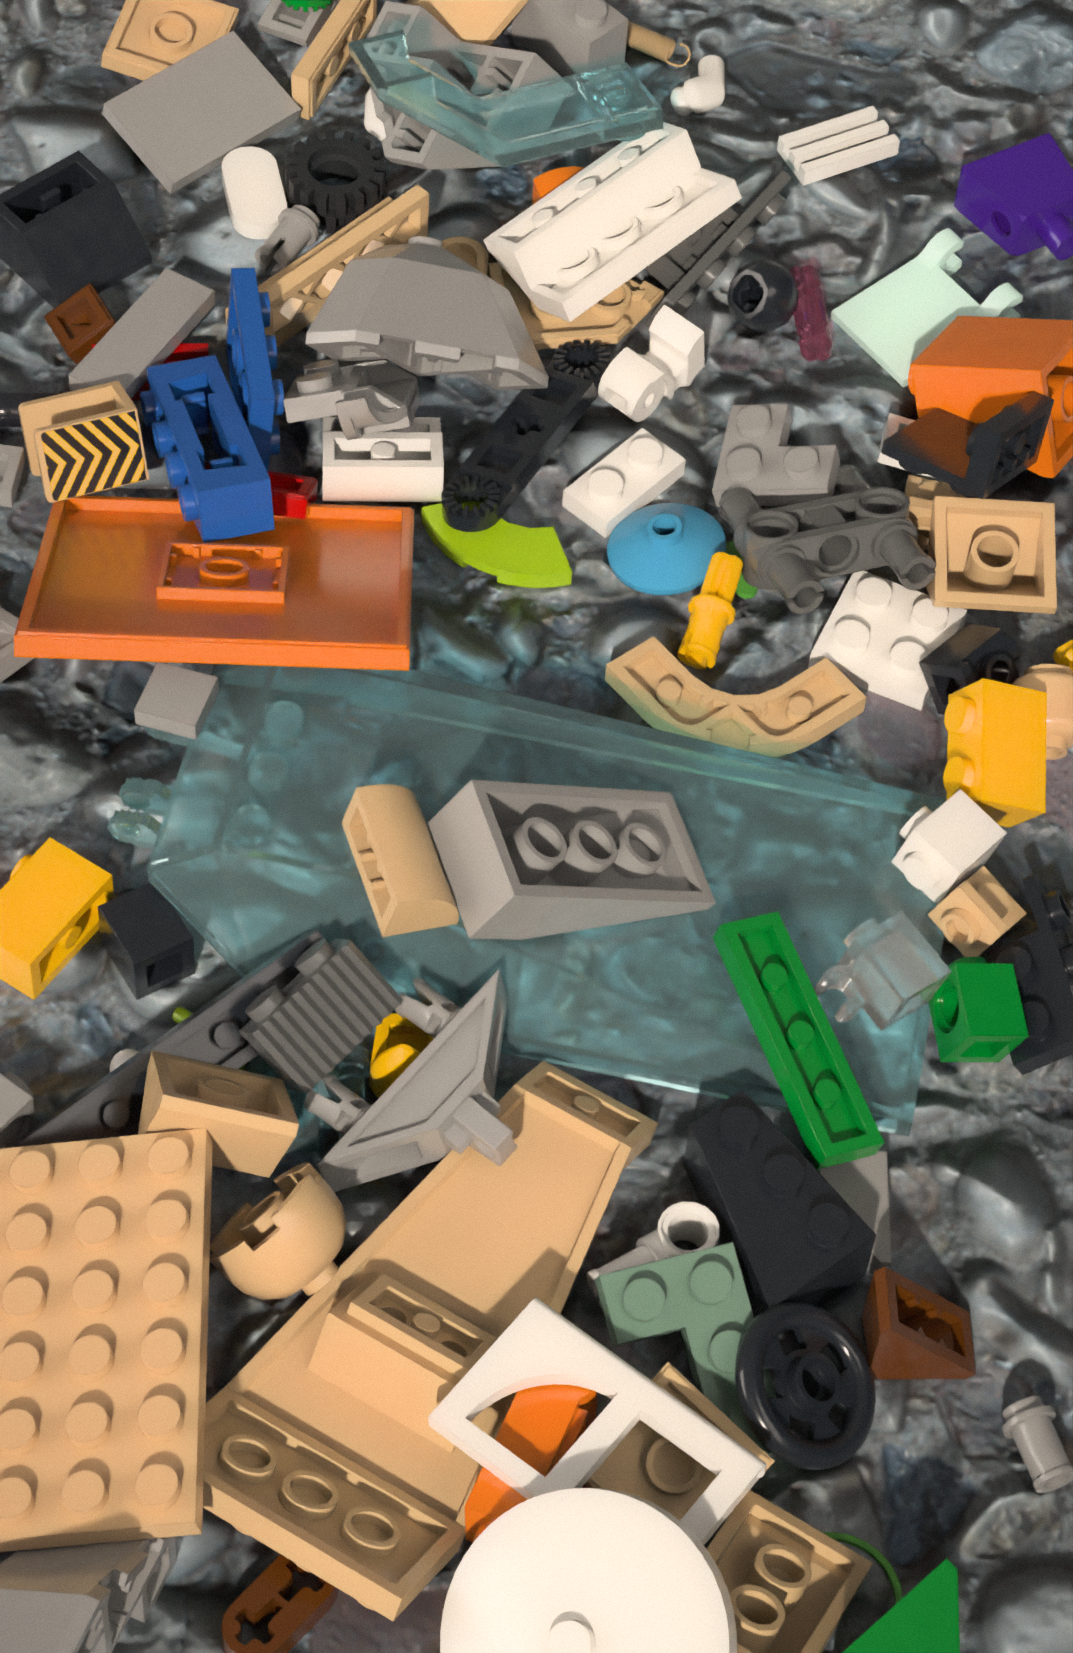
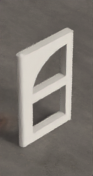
(551, 1350)

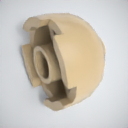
(283, 1239)

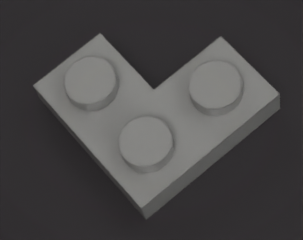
(759, 459)

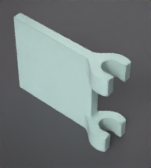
(915, 304)

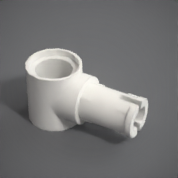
(678, 1222)

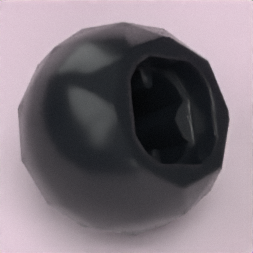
(763, 296)

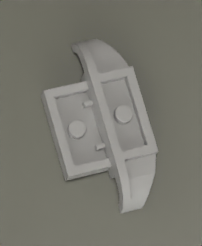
(365, 396)

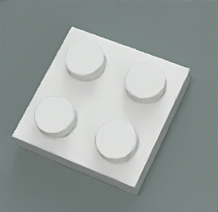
(883, 634)

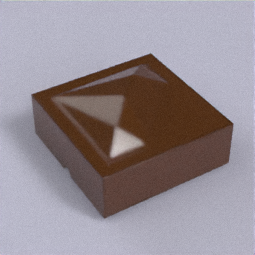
(80, 322)

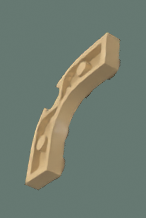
(758, 723)

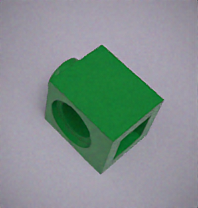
(978, 1012)

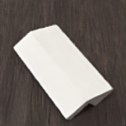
(610, 221)

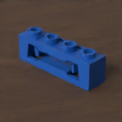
(236, 491)

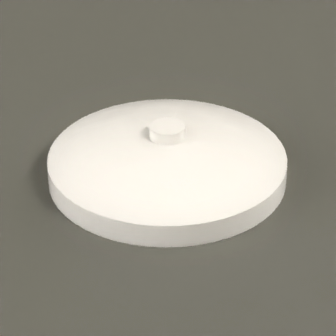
(587, 1578)

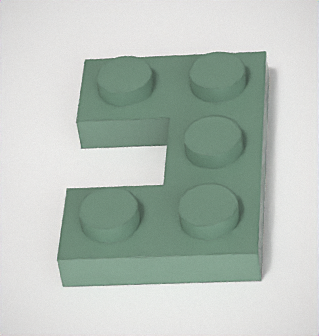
(703, 1300)

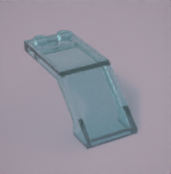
(515, 122)

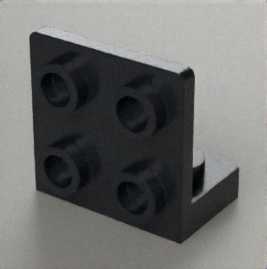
(972, 455)

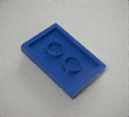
(250, 362)

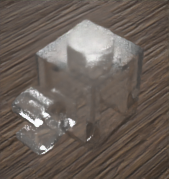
(885, 971)

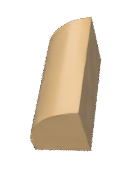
(398, 860)

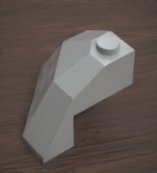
(468, 65)
(427, 317)
(80, 1594)

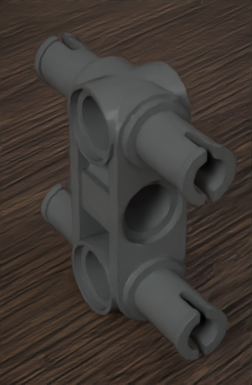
(826, 539)

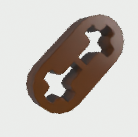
(268, 1595)

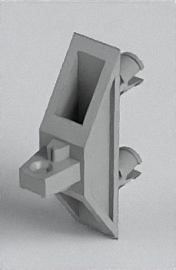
(435, 1104)

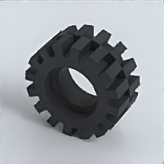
(335, 159)

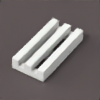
(833, 139)

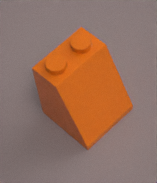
(994, 362)

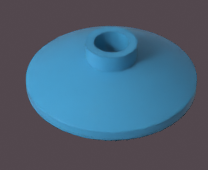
(664, 548)

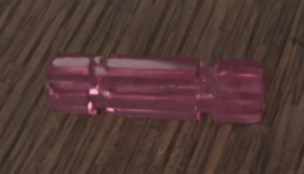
(811, 315)

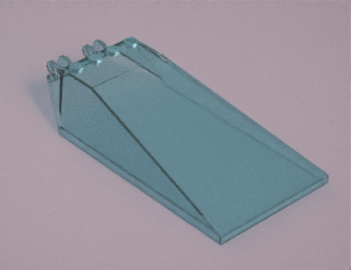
(262, 858)

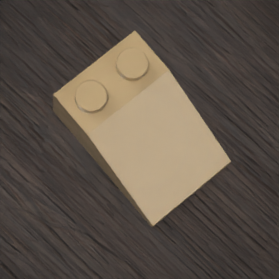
(784, 1578)

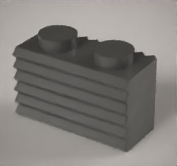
(319, 1013)

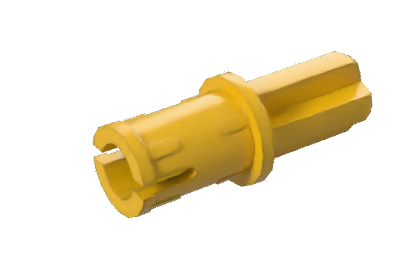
(711, 612)

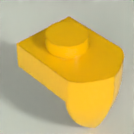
(394, 1049)

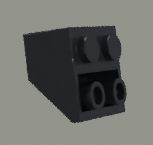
(69, 231)

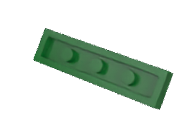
(798, 1040)

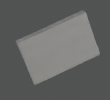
(201, 111)

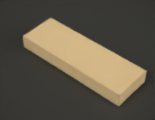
(330, 53)

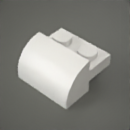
(385, 464)

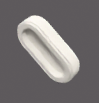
(253, 191)

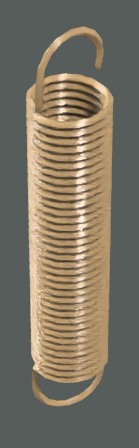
(652, 43)

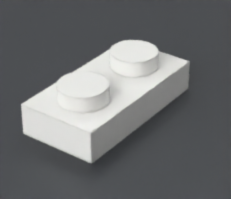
(623, 482)

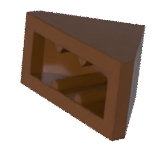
(914, 1331)

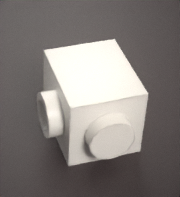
(946, 845)

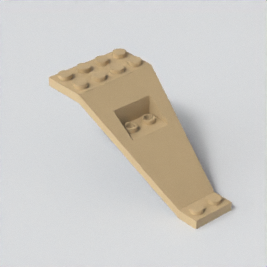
(328, 1424)

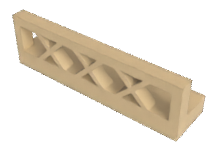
(305, 284)

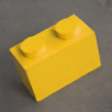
(998, 749)
(48, 914)

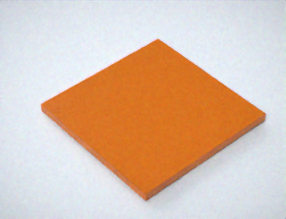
(144, 587)

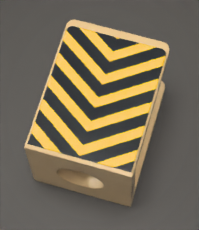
(84, 441)

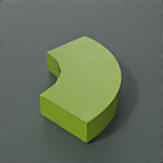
(506, 550)

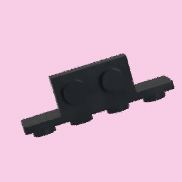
(1043, 978)

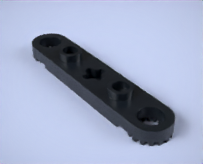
(524, 438)

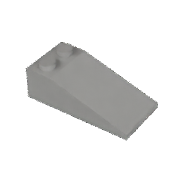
(564, 858)

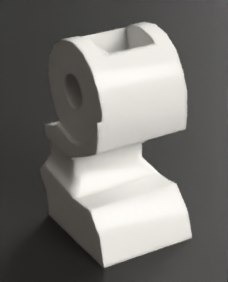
(639, 381)

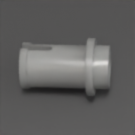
(296, 229)
(1038, 1443)

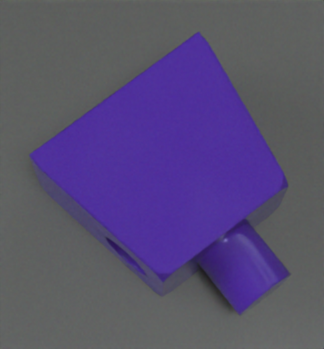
(1021, 197)

